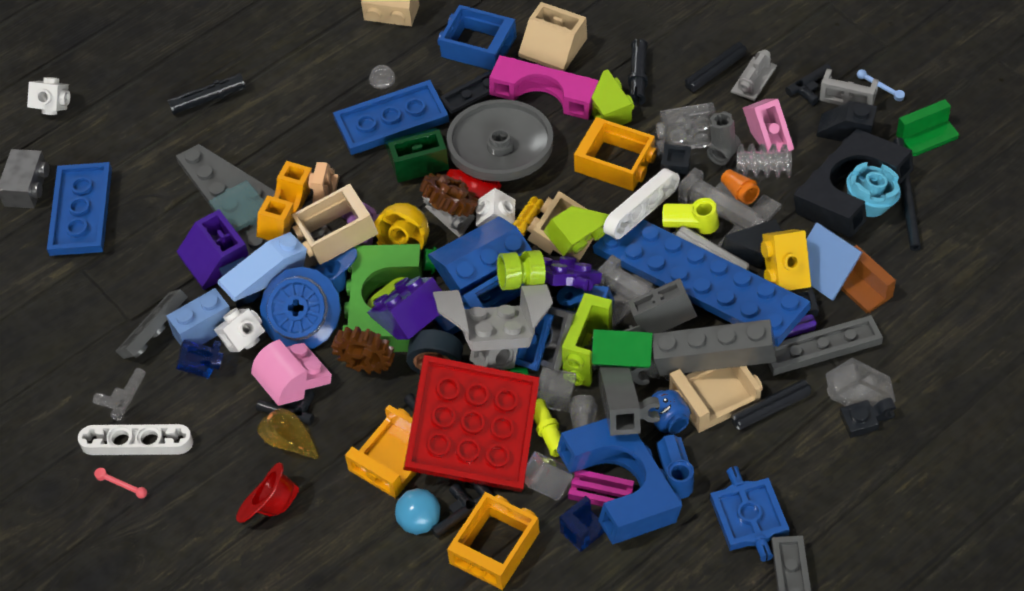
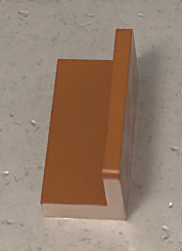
(868, 284)

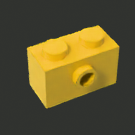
(786, 259)

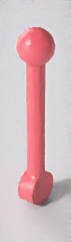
(101, 475)

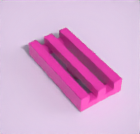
(600, 484)

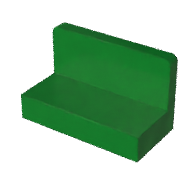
(927, 128)
(621, 348)

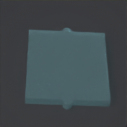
(238, 205)

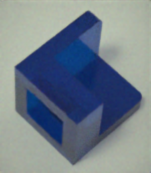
(580, 524)

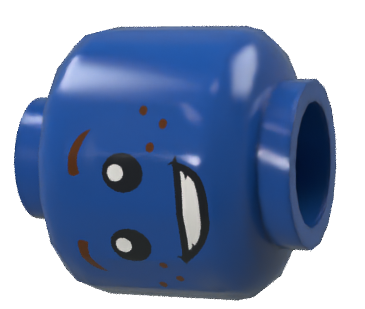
(673, 412)

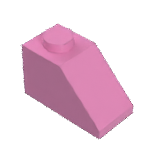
(768, 123)

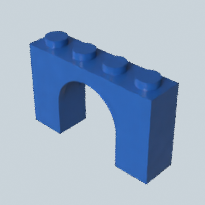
(634, 514)

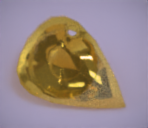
(286, 432)

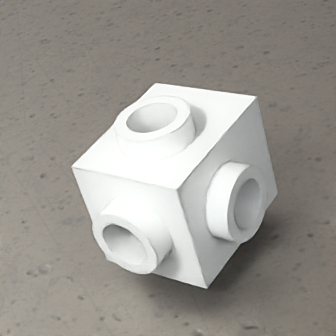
(48, 95)
(494, 205)
(240, 329)

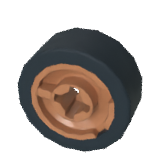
(435, 344)

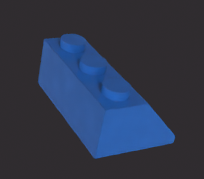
(474, 256)

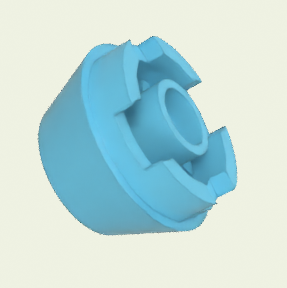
(875, 186)

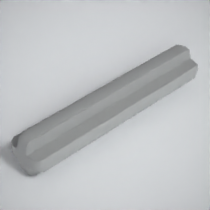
(691, 236)

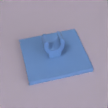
(829, 260)

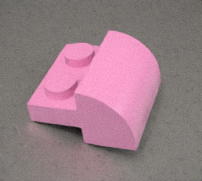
(288, 371)

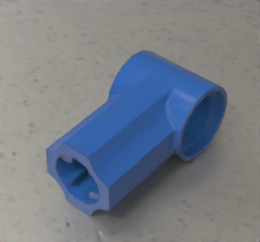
(676, 465)

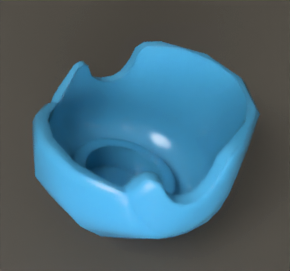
(417, 511)

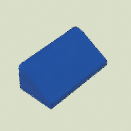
(531, 356)

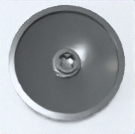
(500, 140)

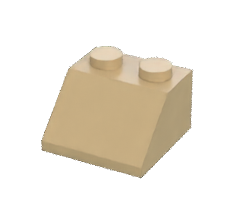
(390, 11)

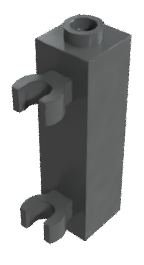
(621, 401)

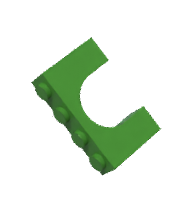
(372, 269)

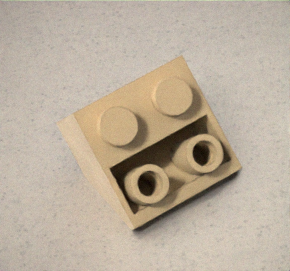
(553, 37)

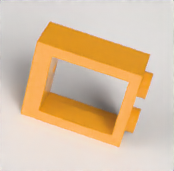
(619, 136)
(480, 565)

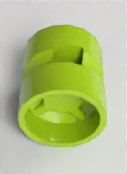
(519, 270)

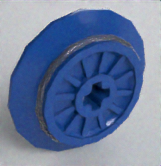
(305, 288)

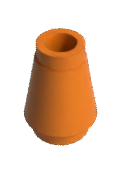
(740, 186)

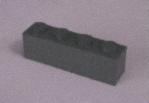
(714, 347)

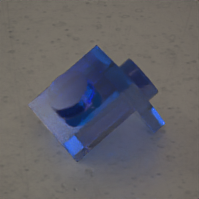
(199, 358)

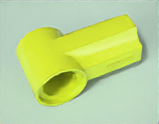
(699, 215)

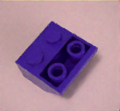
(211, 246)
(407, 307)

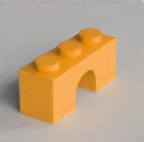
(290, 194)

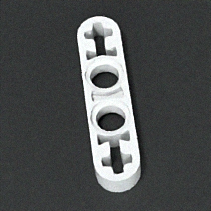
(641, 203)
(136, 435)

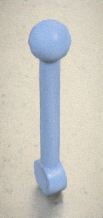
(898, 95)

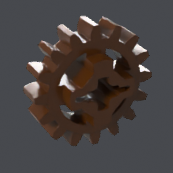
(448, 194)
(363, 350)

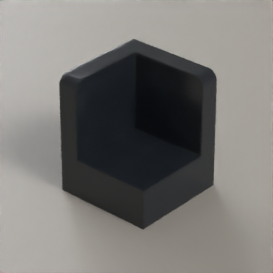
(676, 158)

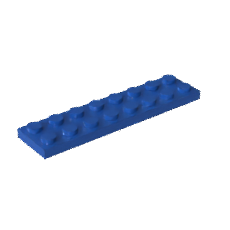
(707, 278)

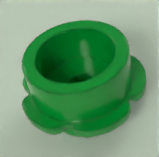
(427, 264)

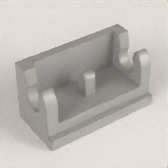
(841, 92)

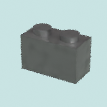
(23, 178)

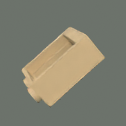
(326, 211)

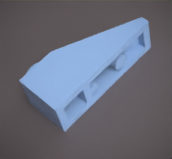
(263, 265)

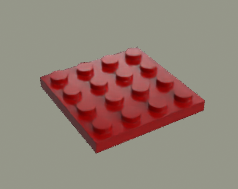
(472, 423)

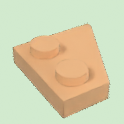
(323, 181)

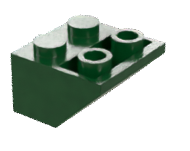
(417, 154)

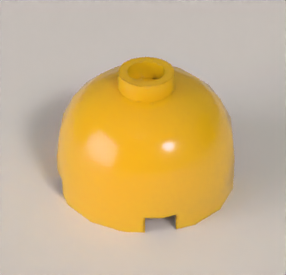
(402, 225)

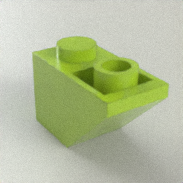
(610, 101)
(574, 228)

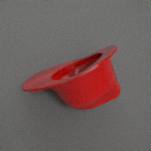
(270, 496)

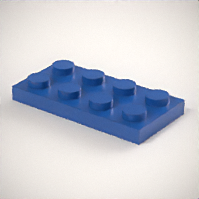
(390, 117)
(79, 209)

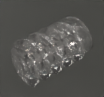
(764, 160)

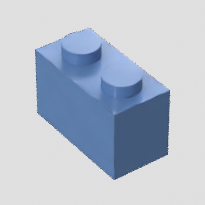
(198, 318)

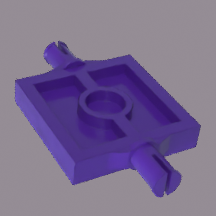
(571, 273)

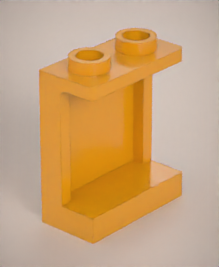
(384, 453)

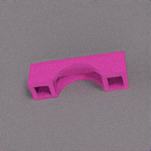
(516, 77)

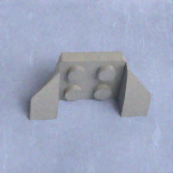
(497, 326)

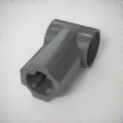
(723, 138)

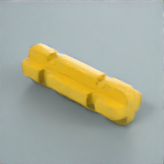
(528, 214)

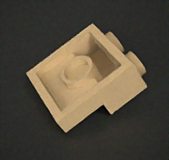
(552, 208)

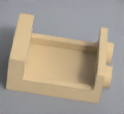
(716, 393)

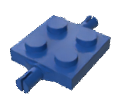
(749, 514)

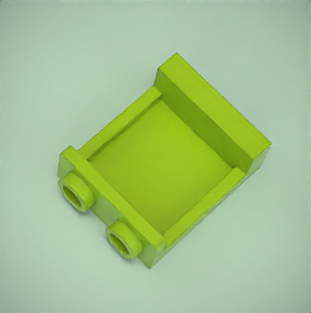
(592, 314)

